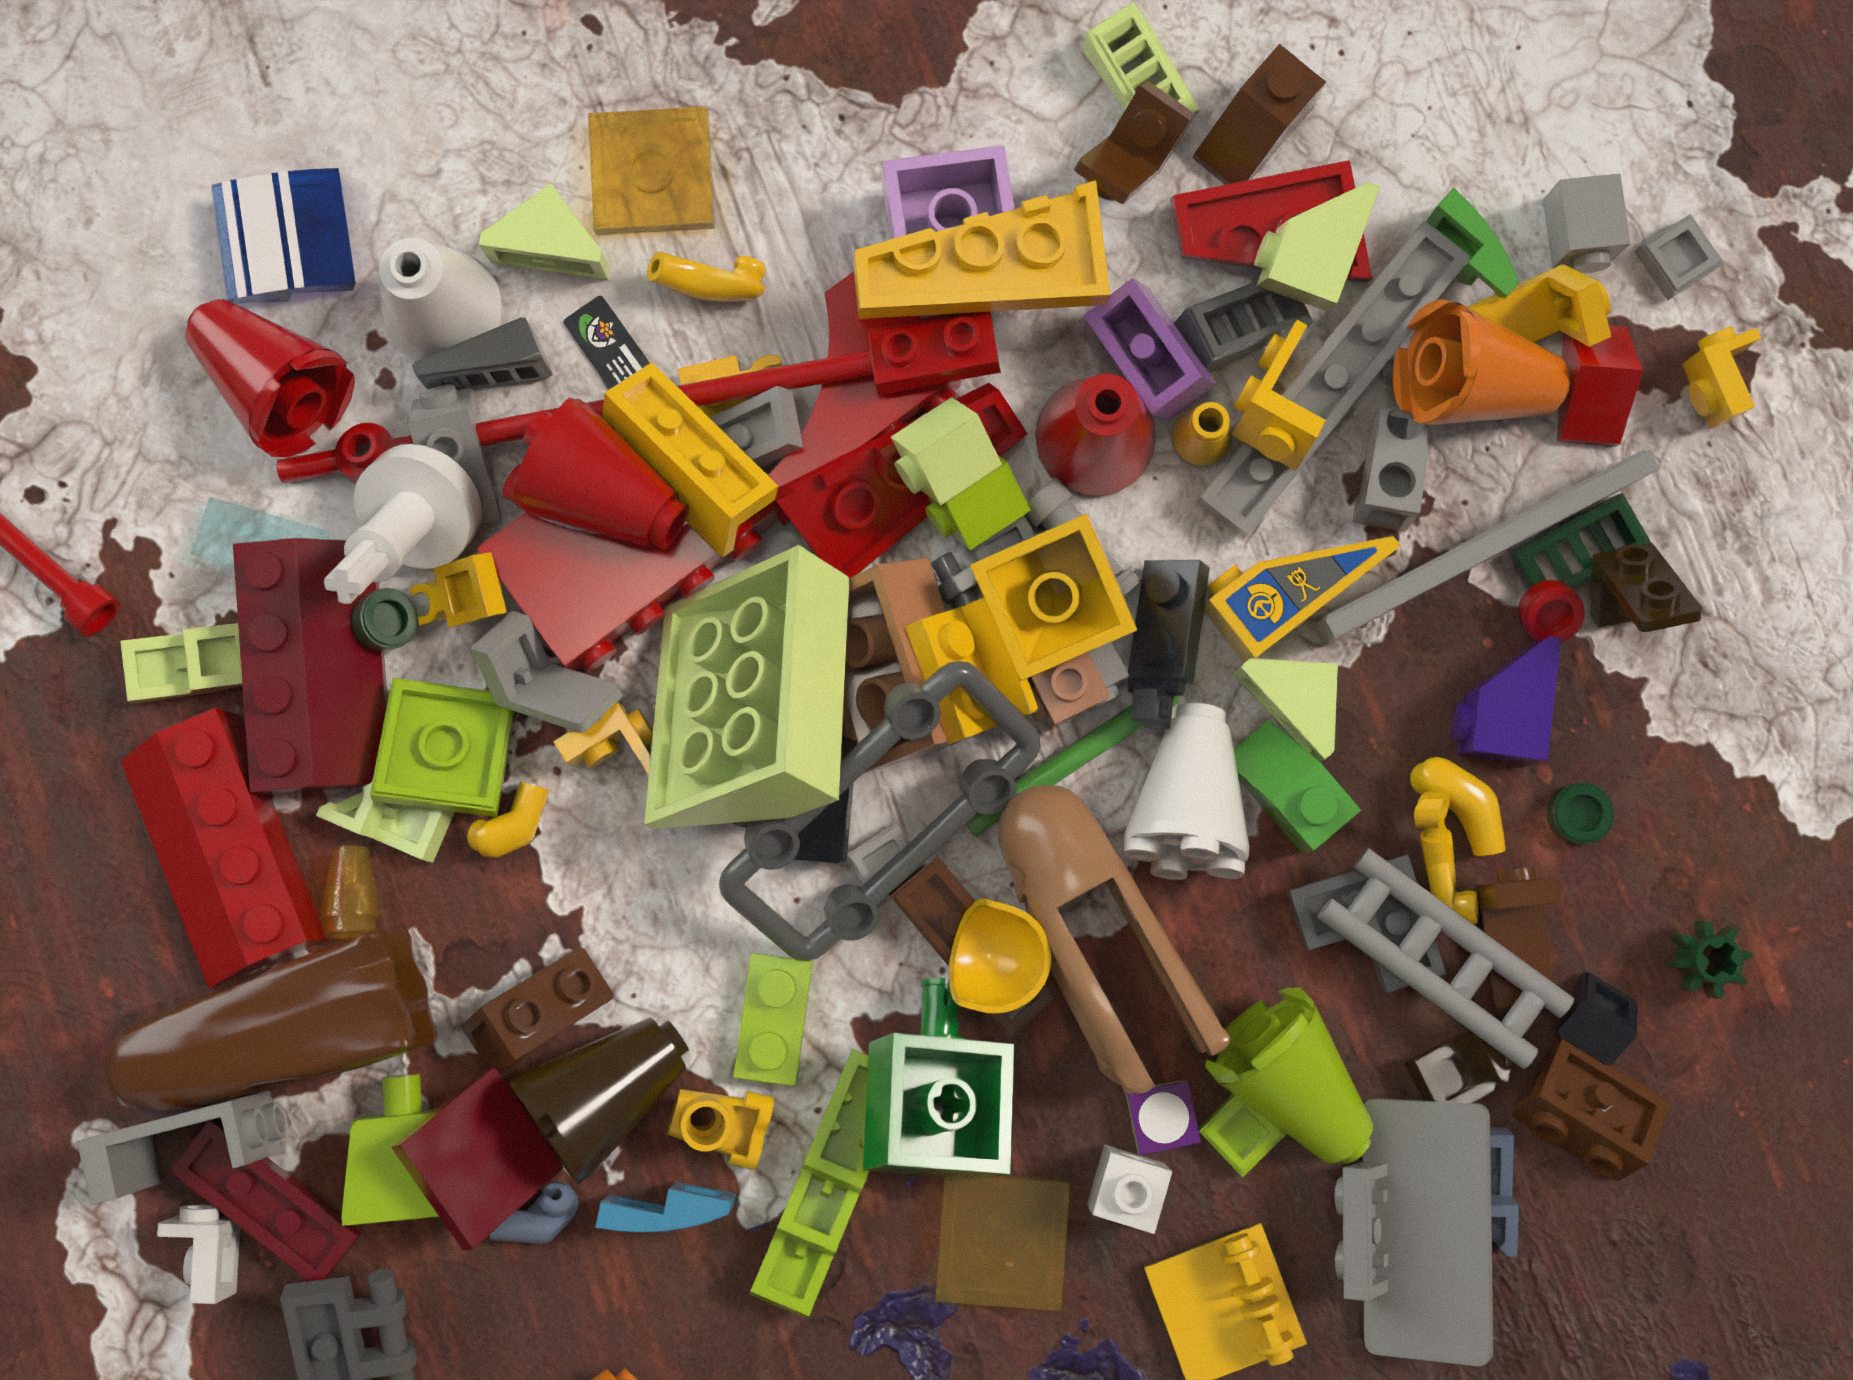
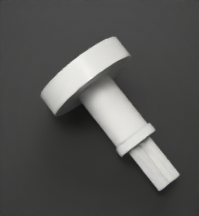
(411, 512)

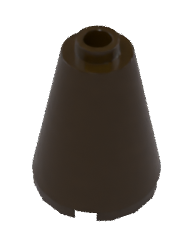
(600, 1091)

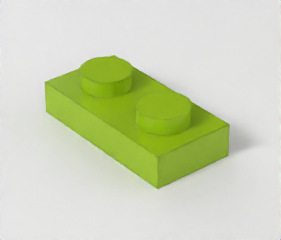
(773, 1019)

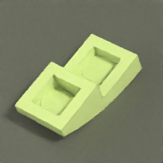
(182, 664)

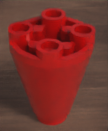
(593, 479)

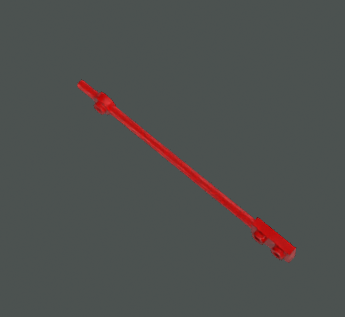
(899, 358)

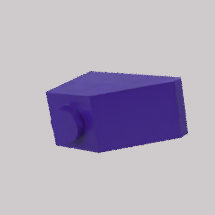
(1511, 709)

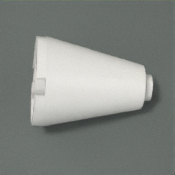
(435, 297)

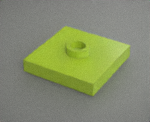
(442, 748)

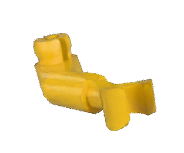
(1439, 854)

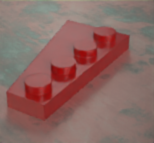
(859, 501)

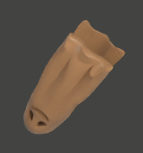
(1059, 854)

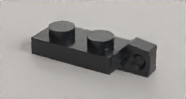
(1166, 637)

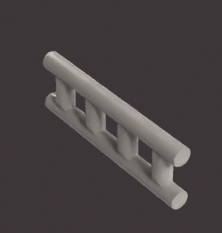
(1484, 950)

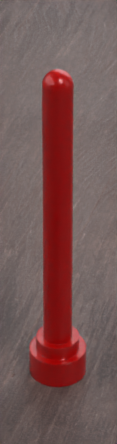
(85, 605)

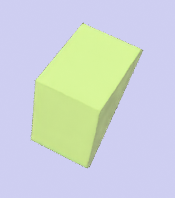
(544, 237)
(1297, 697)

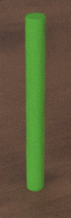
(1069, 760)

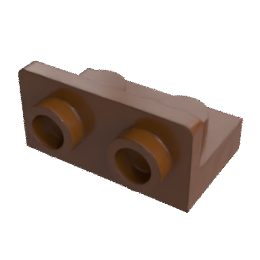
(1593, 1112)

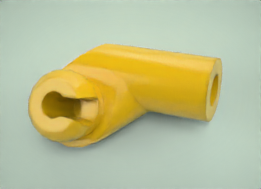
(512, 829)

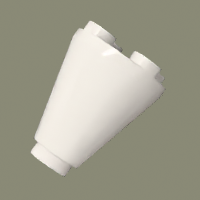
(1191, 801)

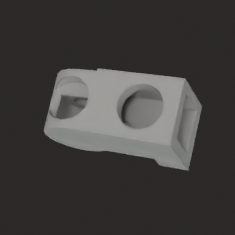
(1392, 471)

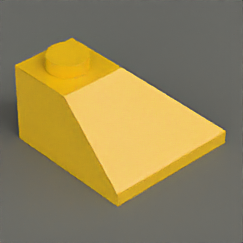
(1054, 596)

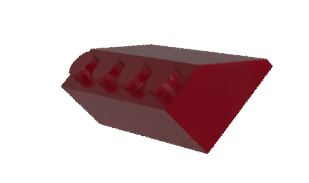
(306, 679)

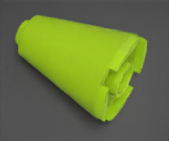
(1295, 1077)

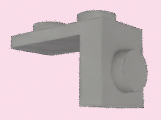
(447, 423)
(529, 684)

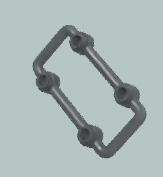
(910, 713)

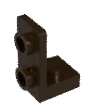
(1640, 588)

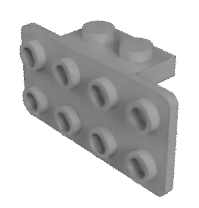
(1421, 1232)

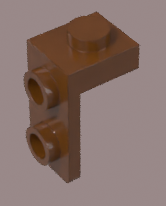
(1516, 919)

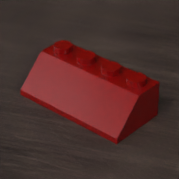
(221, 847)

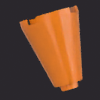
(1474, 370)

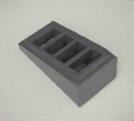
(1210, 338)
(489, 359)

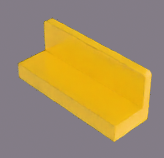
(690, 454)

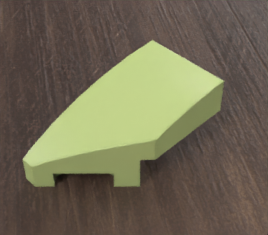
(404, 827)

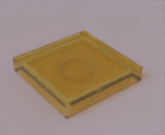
(651, 170)
(1003, 1242)

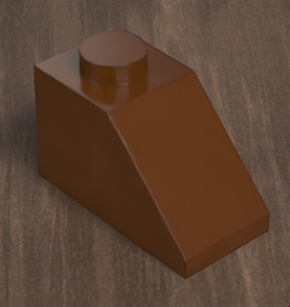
(1260, 117)

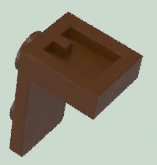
(1137, 144)
(537, 1010)

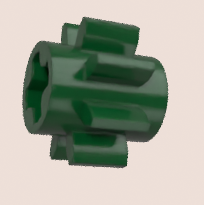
(1724, 954)

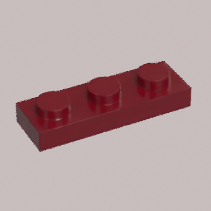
(267, 1205)

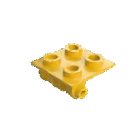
(1226, 1305)

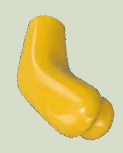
(708, 282)
(1470, 801)

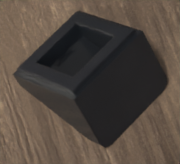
(1600, 1019)

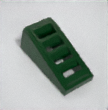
(1623, 519)

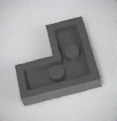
(1391, 919)

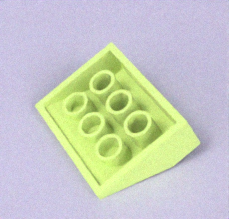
(751, 696)

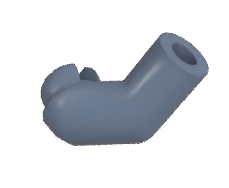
(543, 1219)

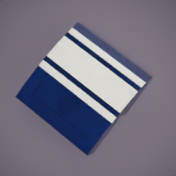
(283, 235)

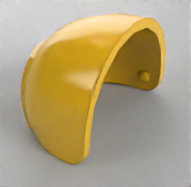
(998, 958)

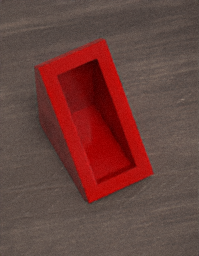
(1600, 390)

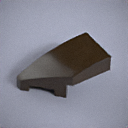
(1459, 1069)

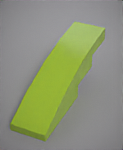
(820, 1199)

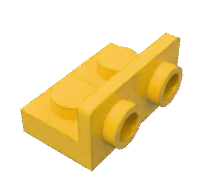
(971, 637)

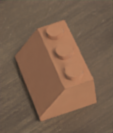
(880, 651)

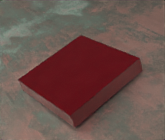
(477, 1158)

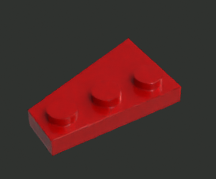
(1231, 219)

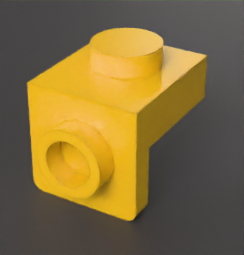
(1714, 378)

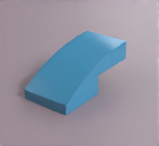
(684, 1207)

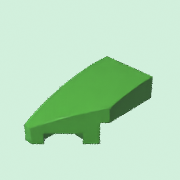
(1470, 232)

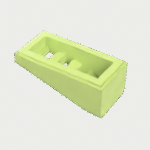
(1143, 41)

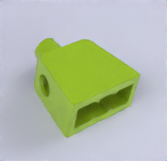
(375, 1178)

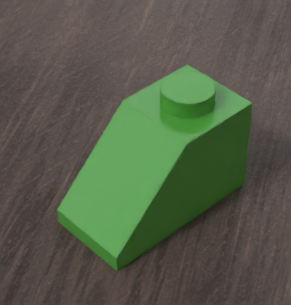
(1292, 787)

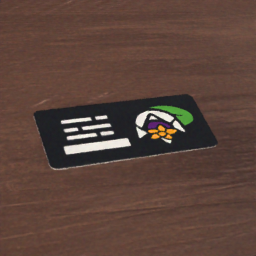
(605, 341)

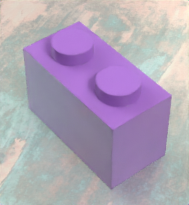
(1150, 350)

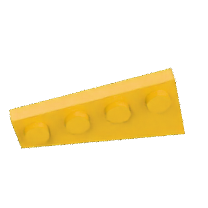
(1014, 260)

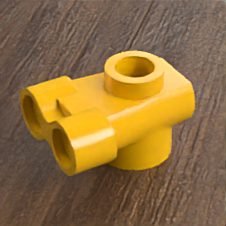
(735, 1128)

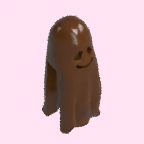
(282, 1026)

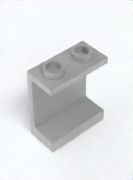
(127, 1159)

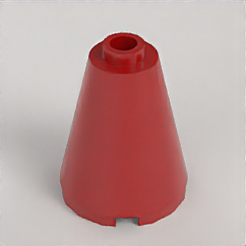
(269, 376)
(1095, 435)

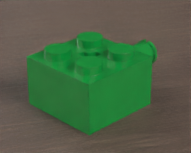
(940, 1069)

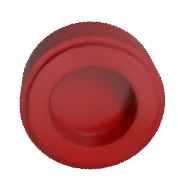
(1551, 610)

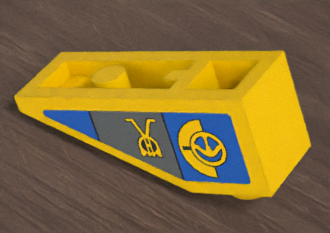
(1282, 592)

